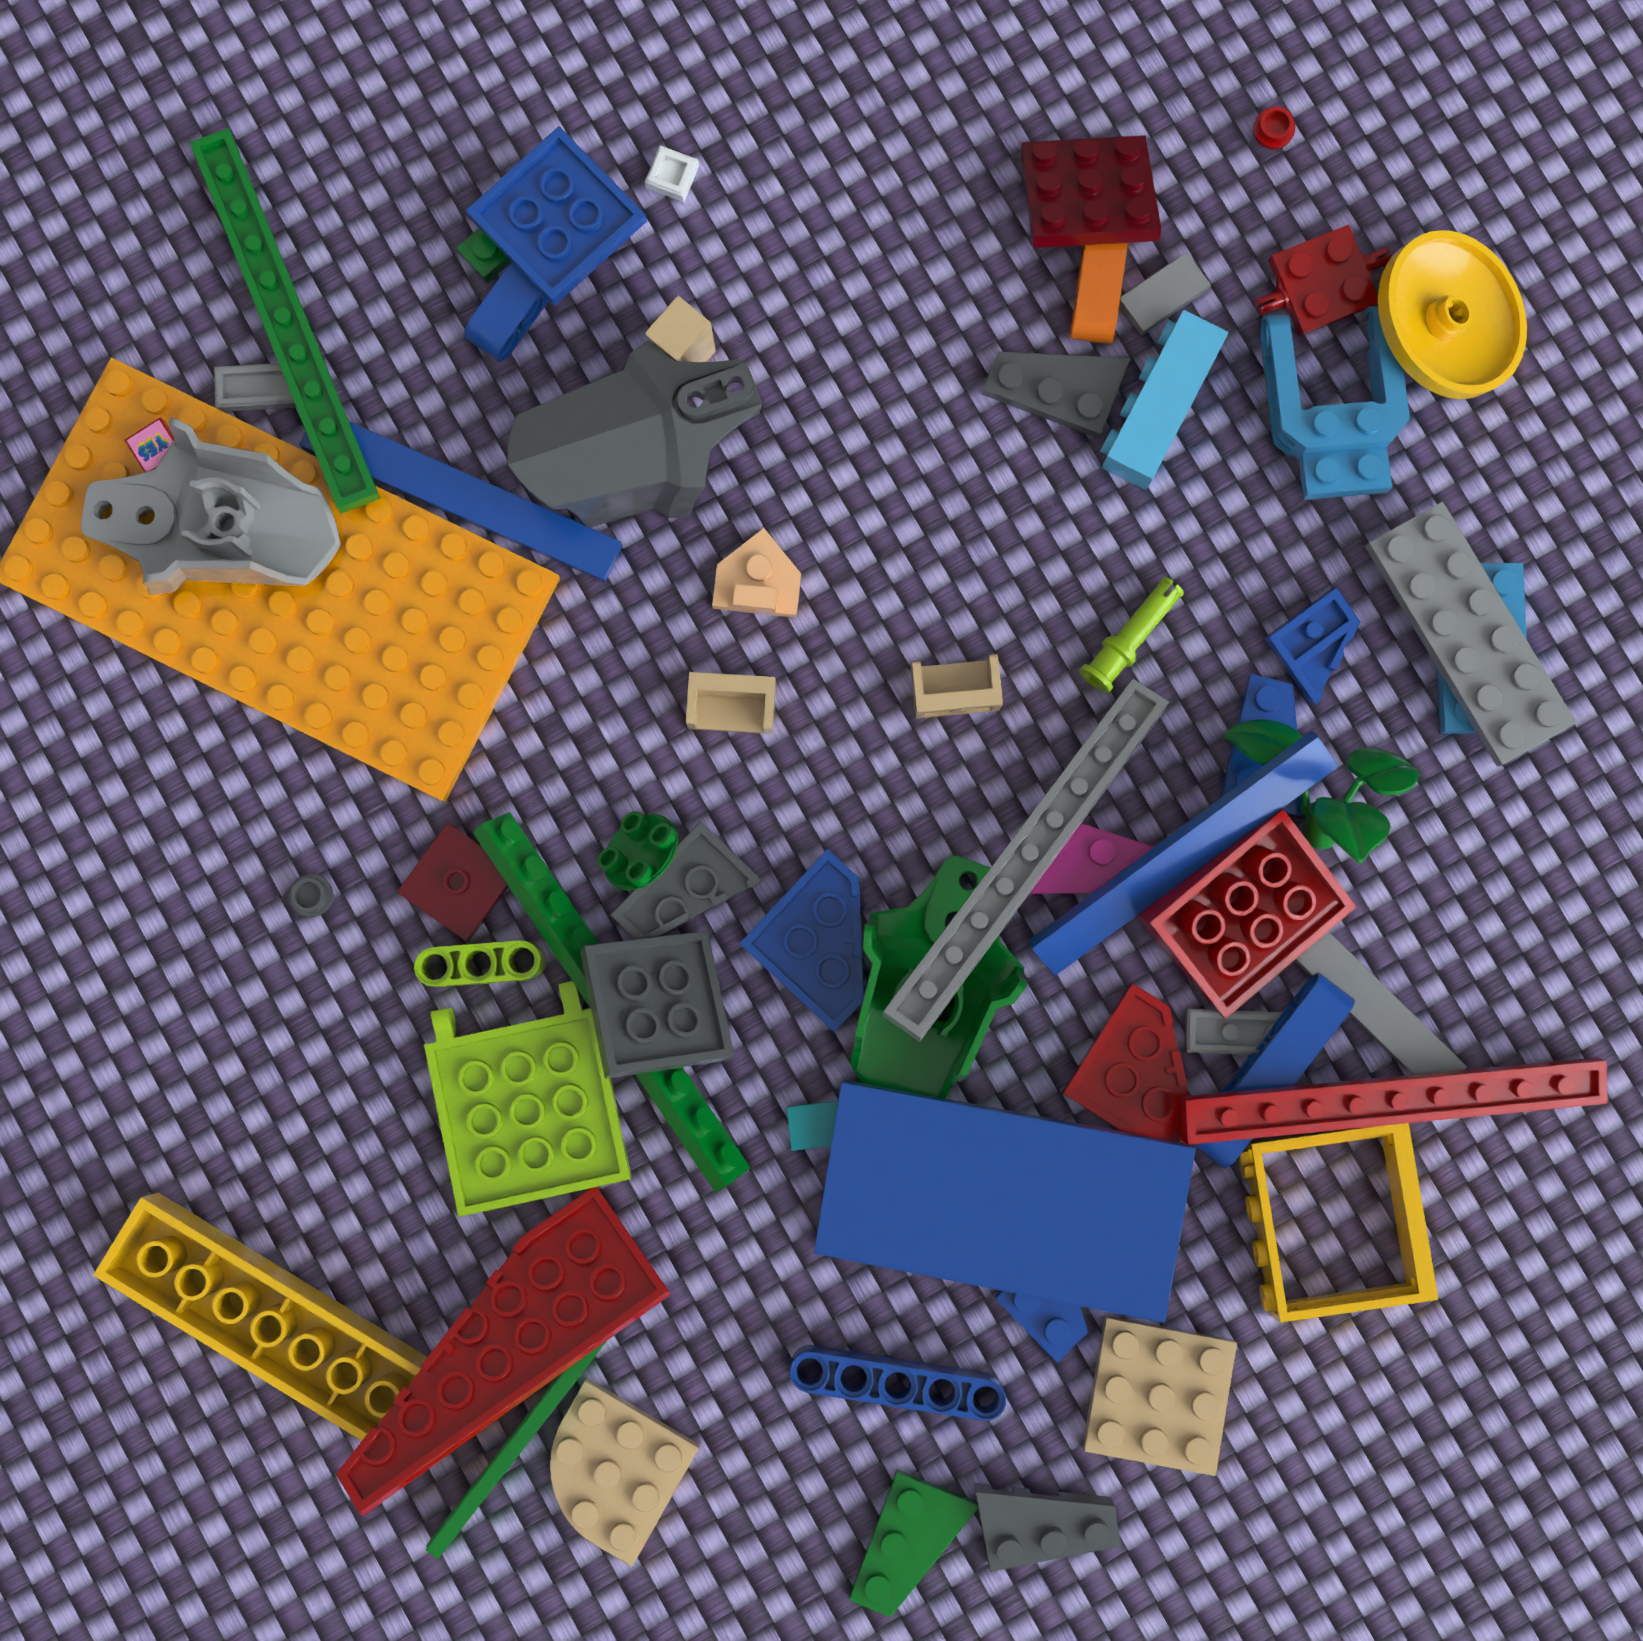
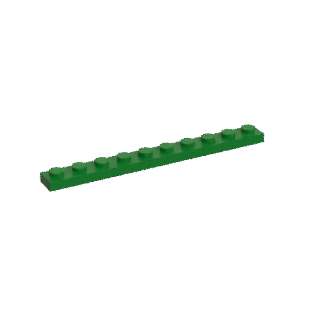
(285, 321)
(566, 936)

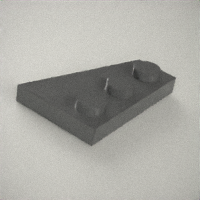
(1039, 1527)

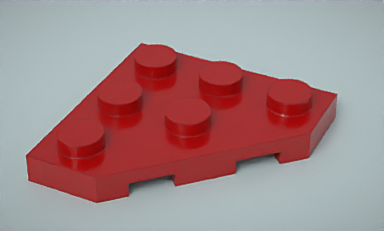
(1134, 1070)

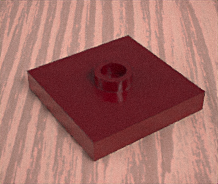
(455, 883)

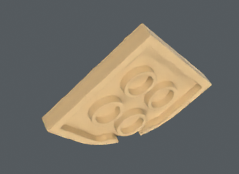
(616, 1470)

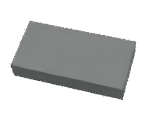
(1164, 293)
(251, 388)

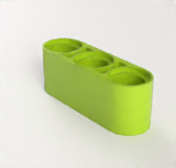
(460, 958)

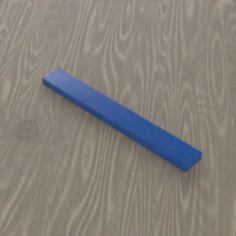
(485, 505)
(1183, 852)

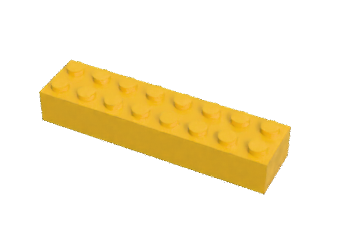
(258, 1315)

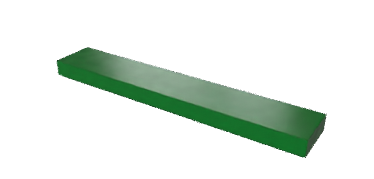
(506, 1455)

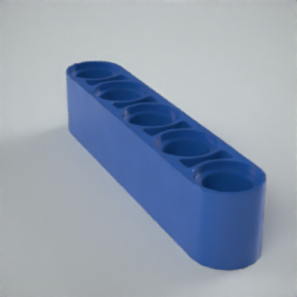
(505, 314)
(1286, 1050)
(914, 1397)

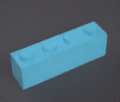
(1164, 399)

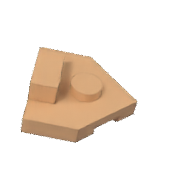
(758, 579)

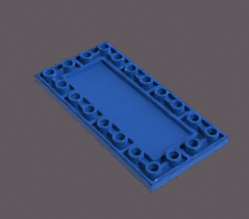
(1005, 1200)

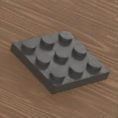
(656, 1004)

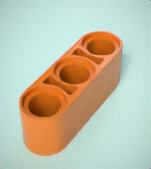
(1098, 292)

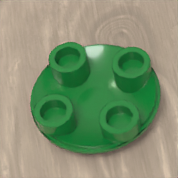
(639, 851)

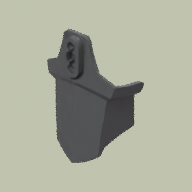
(631, 437)

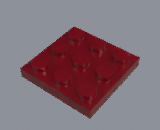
(1090, 191)

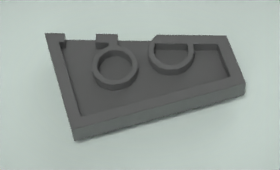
(1058, 387)
(696, 880)

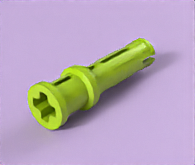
(1120, 649)

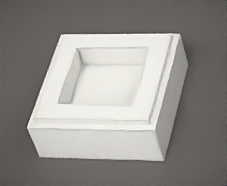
(671, 173)

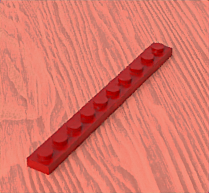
(1392, 1100)

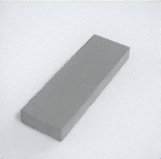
(1238, 1034)

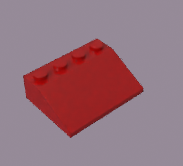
(1248, 913)

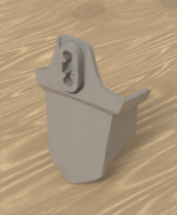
(215, 518)

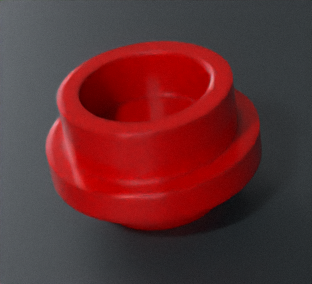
(1274, 128)

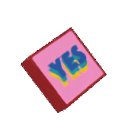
(150, 444)

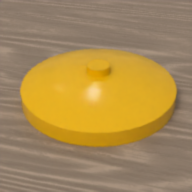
(1452, 314)

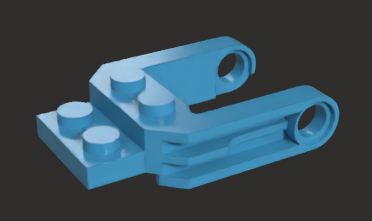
(1338, 444)

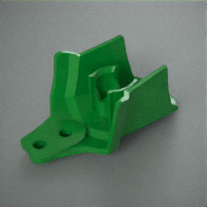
(896, 945)

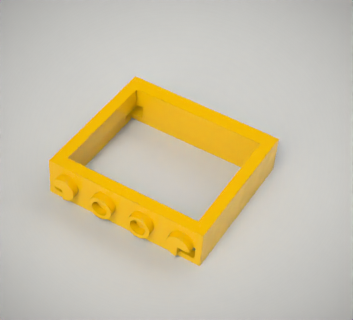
(1408, 1213)

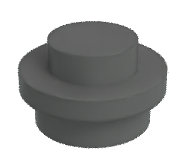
(311, 895)

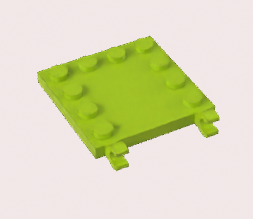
(525, 1109)

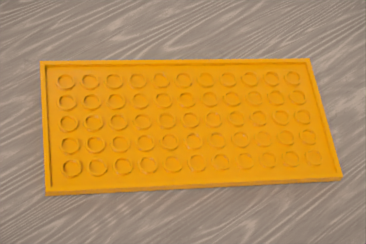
(376, 656)

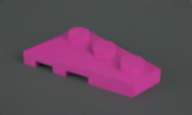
(1089, 862)

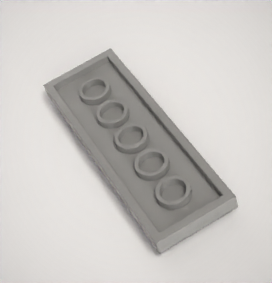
(1470, 634)

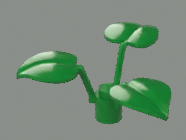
(1353, 825)

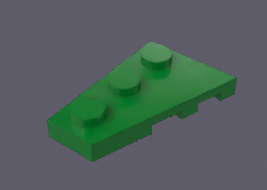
(907, 1540)

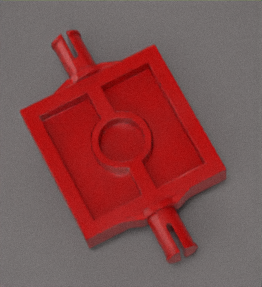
(1323, 280)

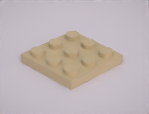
(1159, 1395)

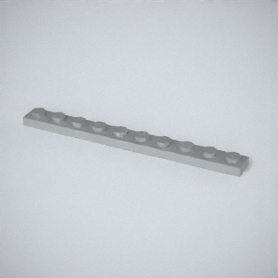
(1024, 861)

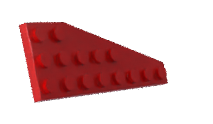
(542, 1312)

